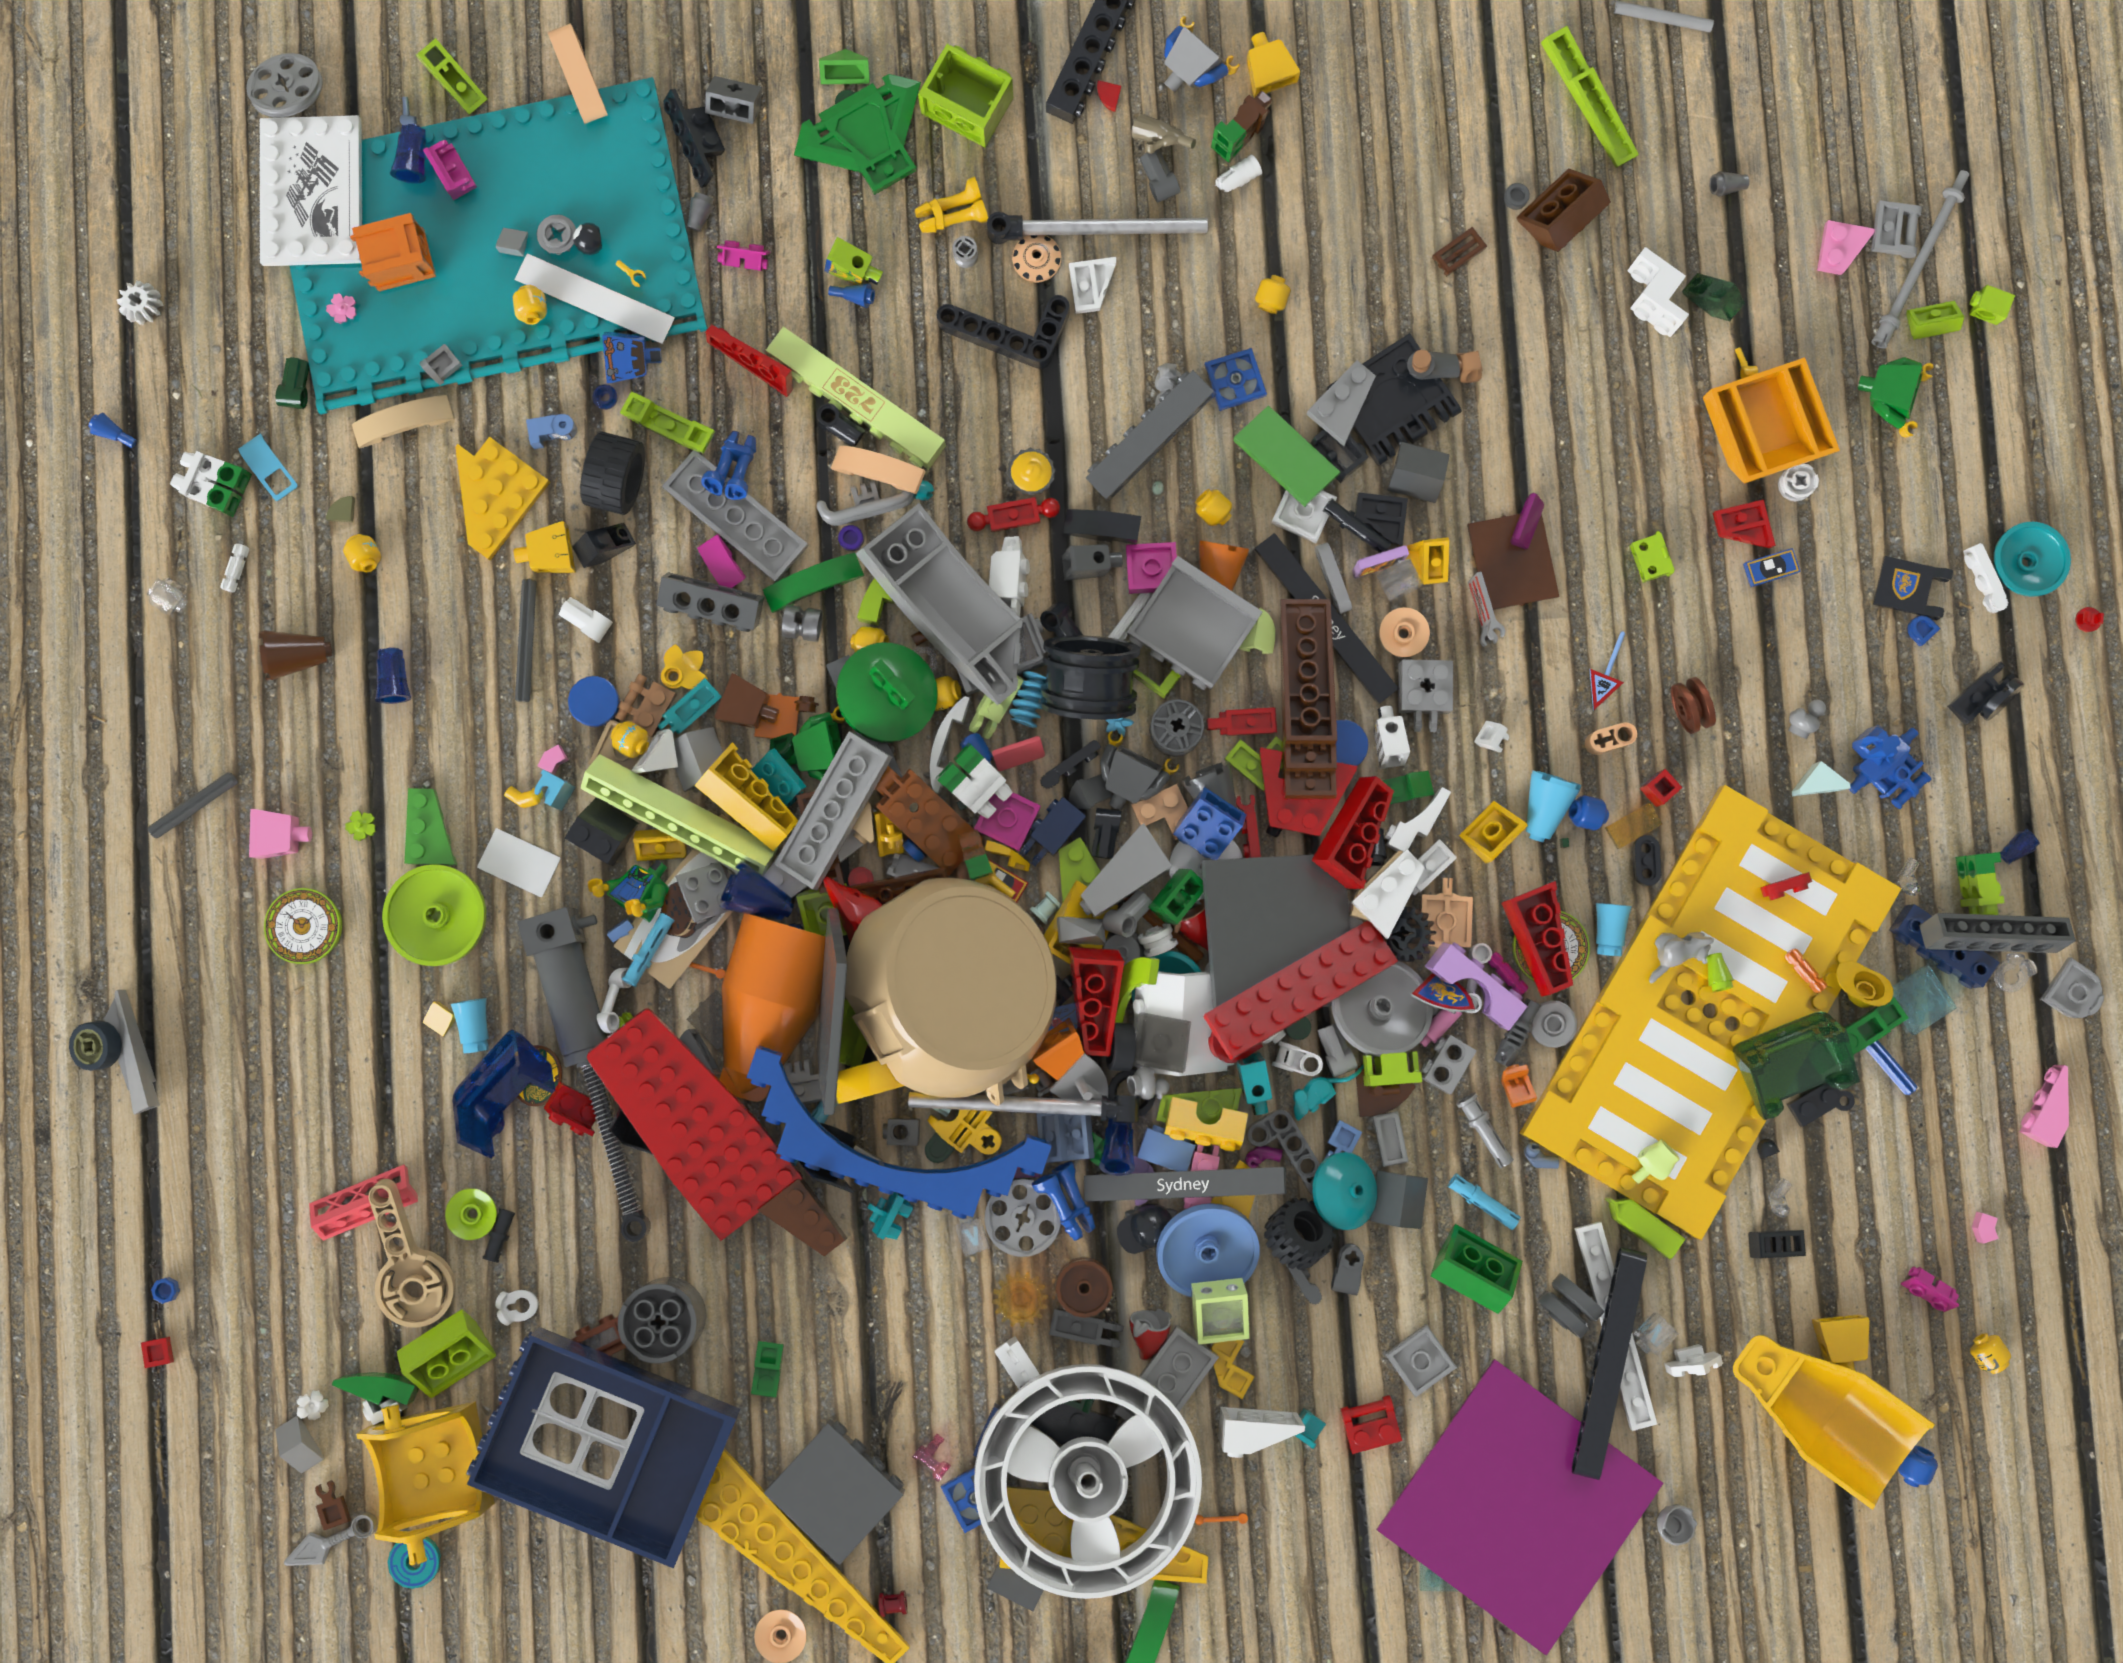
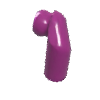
(1260, 1154)

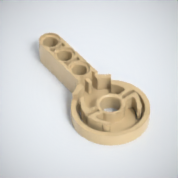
(409, 1265)

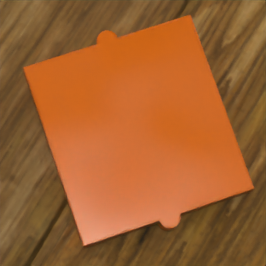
(786, 720)

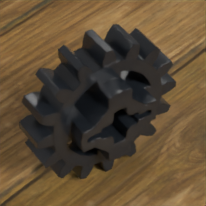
(1415, 944)

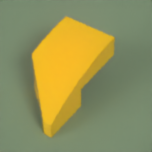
(1015, 860)

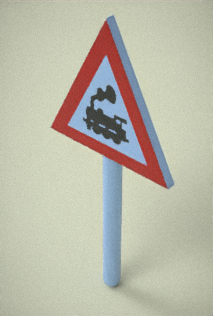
(1602, 684)

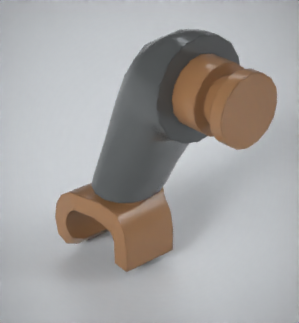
(1432, 365)

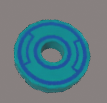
(406, 1574)

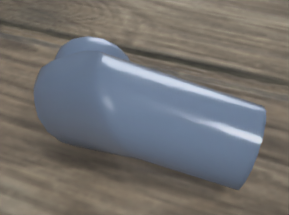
(1538, 1159)

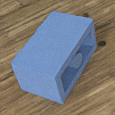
(1164, 1150)

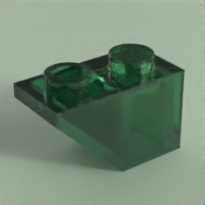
(1714, 296)

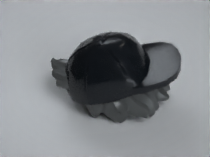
(1143, 1227)

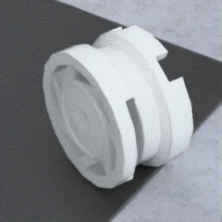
(1798, 482)
(1157, 940)

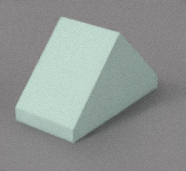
(1820, 780)

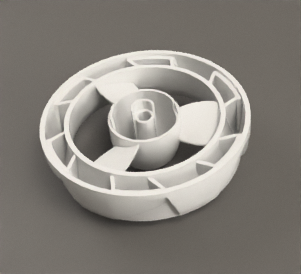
(1015, 1447)

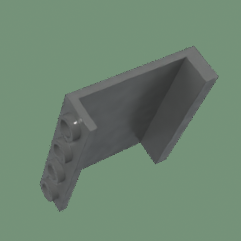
(835, 1491)

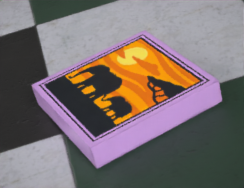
(1379, 561)

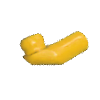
(524, 799)

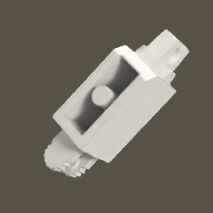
(1009, 573)

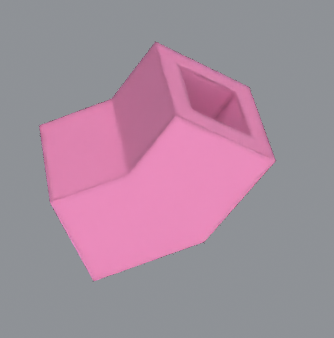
(552, 759)
(1984, 1228)

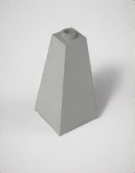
(1129, 870)

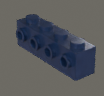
(1969, 966)

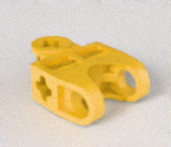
(973, 1135)

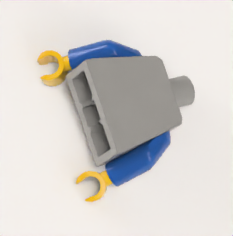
(1193, 59)

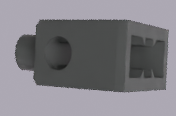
(1080, 564)

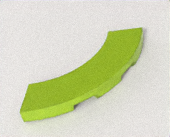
(1135, 974)

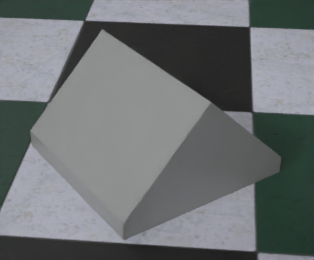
(695, 755)

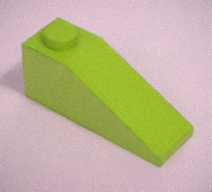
(451, 76)

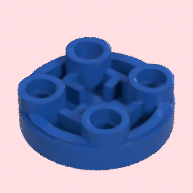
(593, 701)
(1351, 743)

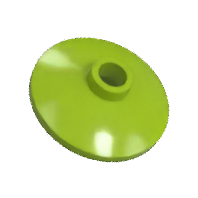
(458, 1215)

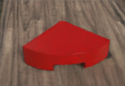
(1108, 94)

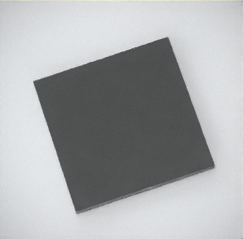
(1267, 917)

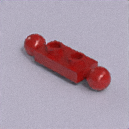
(1013, 514)

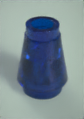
(2019, 846)

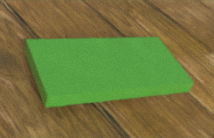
(1286, 456)

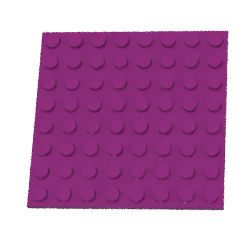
(1508, 1516)

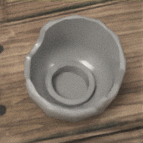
(1676, 1524)

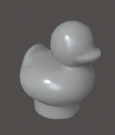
(1806, 723)
(1145, 1086)

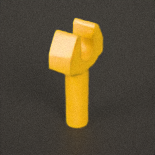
(996, 882)

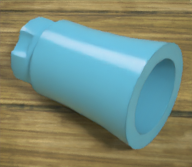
(1611, 928)
(472, 1024)

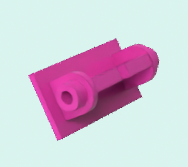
(733, 253)
(1940, 1296)

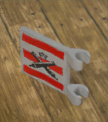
(1484, 610)

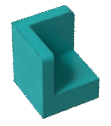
(1313, 1428)

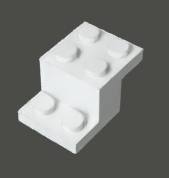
(1654, 300)

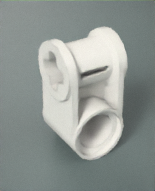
(1295, 1059)

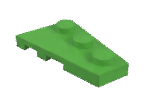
(425, 830)

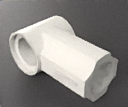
(590, 622)

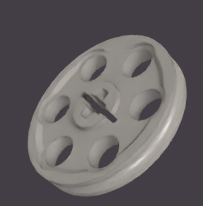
(276, 90)
(1030, 1228)

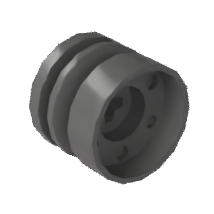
(1178, 742)

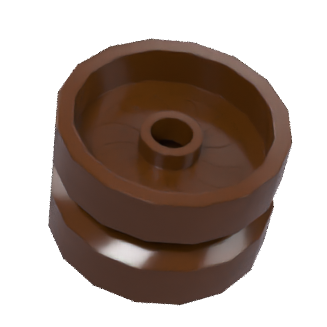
(1086, 1271)

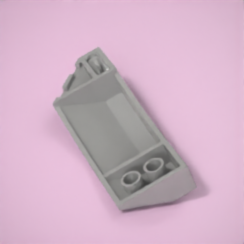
(947, 601)

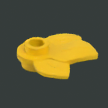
(685, 665)

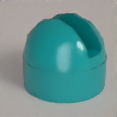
(924, 491)

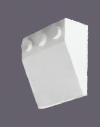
(1253, 1429)

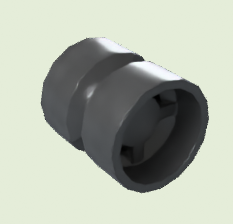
(810, 619)

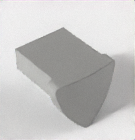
(440, 364)

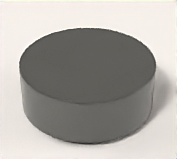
(1516, 196)

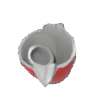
(1149, 1331)

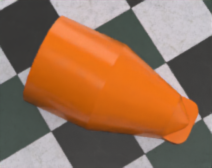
(767, 997)

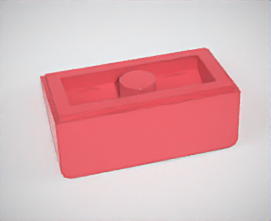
(1018, 753)

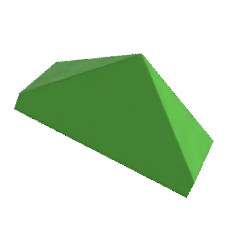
(844, 68)

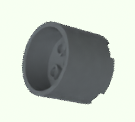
(677, 1304)

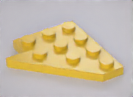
(495, 494)

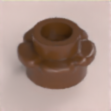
(806, 704)

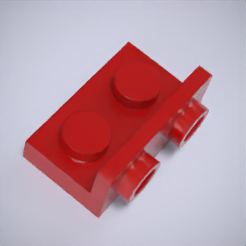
(572, 1108)

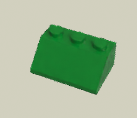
(1477, 1269)

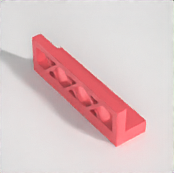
(358, 1211)

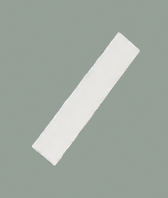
(595, 298)

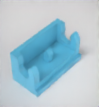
(557, 792)

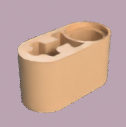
(1614, 741)

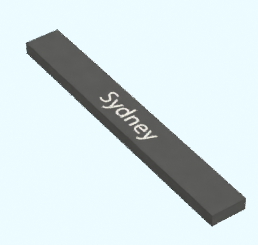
(1185, 1184)

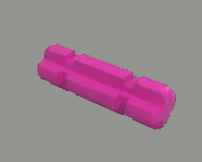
(1509, 976)

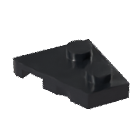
(1383, 515)

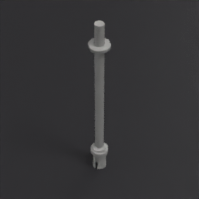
(1890, 322)

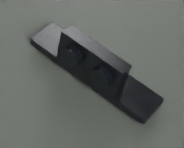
(696, 135)

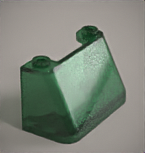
(1795, 1060)

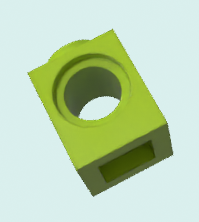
(1991, 304)

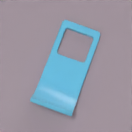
(264, 463)

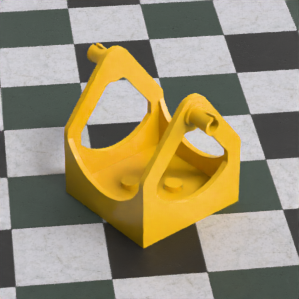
(423, 1472)

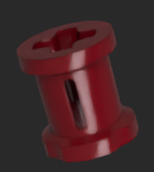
(893, 1603)

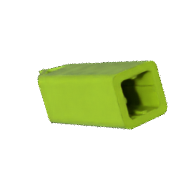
(1645, 1226)

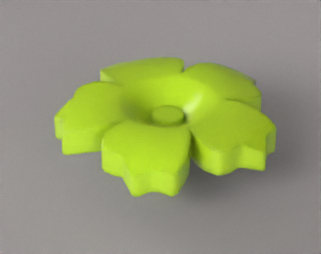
(361, 825)

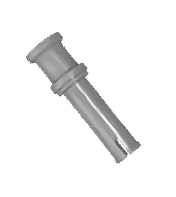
(1479, 1119)

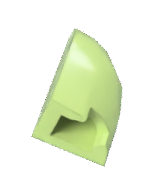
(1261, 635)

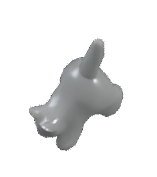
(1676, 950)

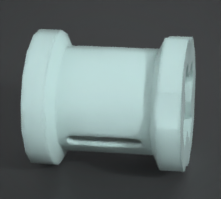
(1046, 907)

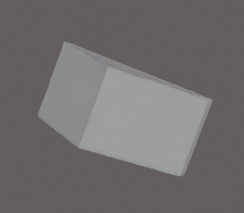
(297, 1445)

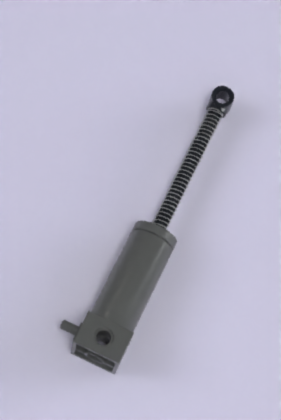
(575, 1023)

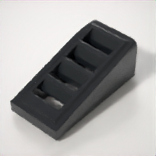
(1761, 1248)

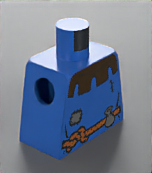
(627, 356)

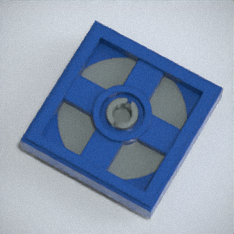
(1235, 379)
(961, 1497)

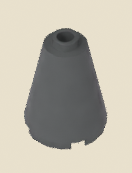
(1214, 778)

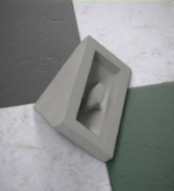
(1081, 931)

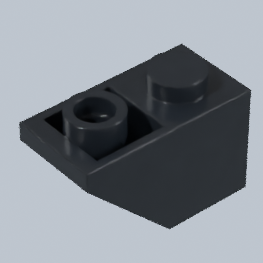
(603, 544)

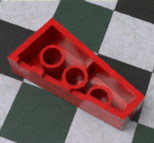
(1355, 831)
(1096, 996)

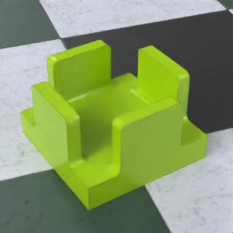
(1391, 1069)

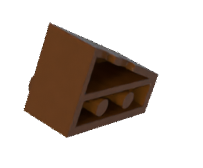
(805, 1217)

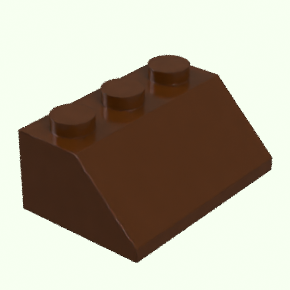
(1564, 209)

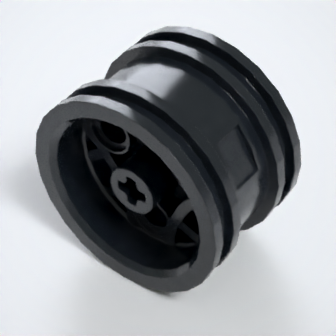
(1089, 677)

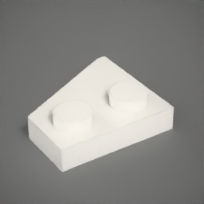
(1090, 283)

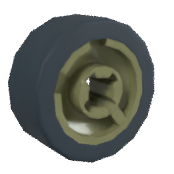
(95, 1045)

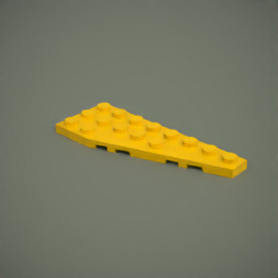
(1053, 1529)

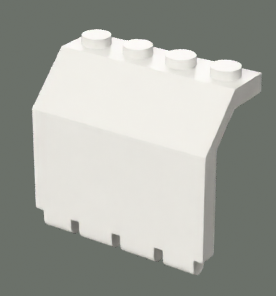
(1188, 999)

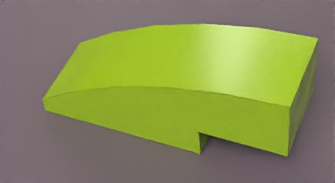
(872, 604)

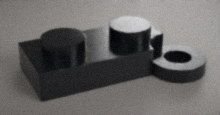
(1818, 1102)

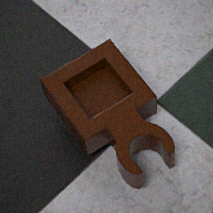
(332, 1510)

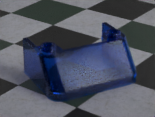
(493, 1087)

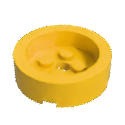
(864, 1081)

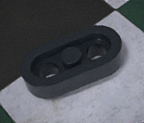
(1649, 860)

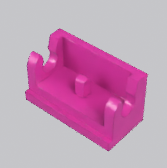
(450, 169)

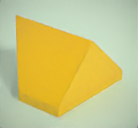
(1430, 559)

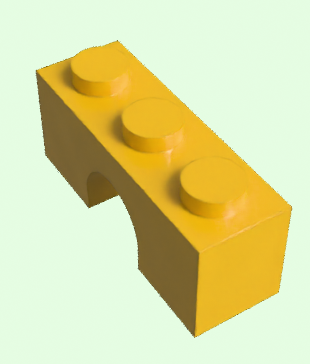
(1184, 1124)

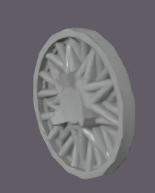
(1554, 1024)

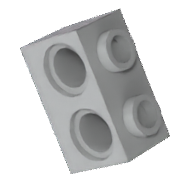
(1454, 1068)

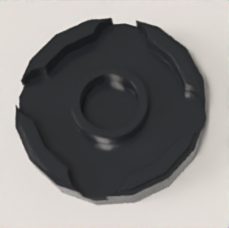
(2002, 699)

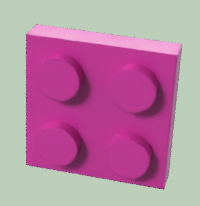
(1148, 565)
(1010, 820)

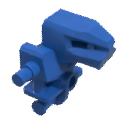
(1888, 764)

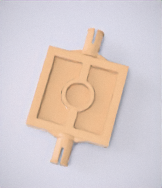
(1450, 914)

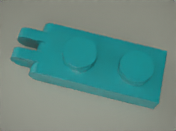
(690, 707)

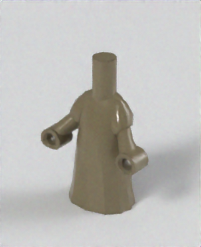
(1159, 134)

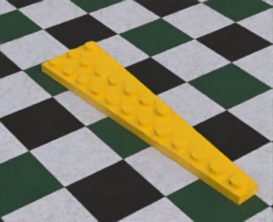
(770, 1539)

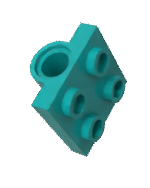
(780, 777)

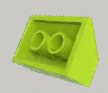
(445, 1354)

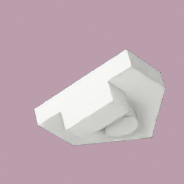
(1693, 1360)

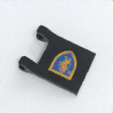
(1907, 586)

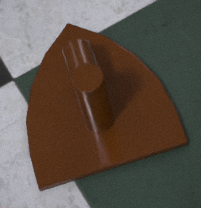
(1381, 1098)

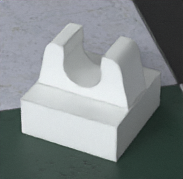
(1491, 736)

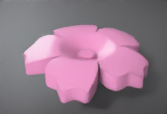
(342, 308)

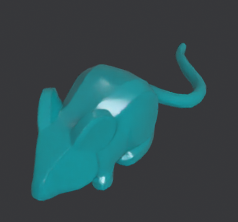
(1317, 1092)

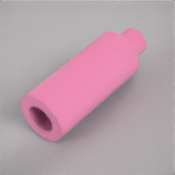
(1439, 1025)

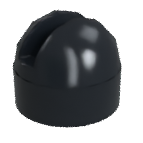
(1767, 1148)

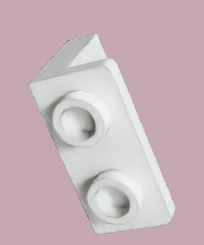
(1016, 1362)

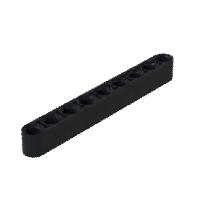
(1609, 1363)

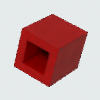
(1660, 788)

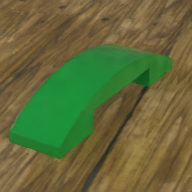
(813, 580)
(1154, 1622)

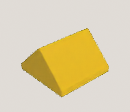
(1492, 831)

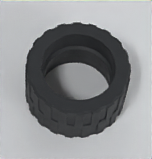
(612, 473)

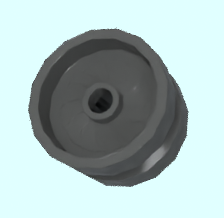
(1570, 1306)

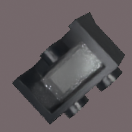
(1344, 458)

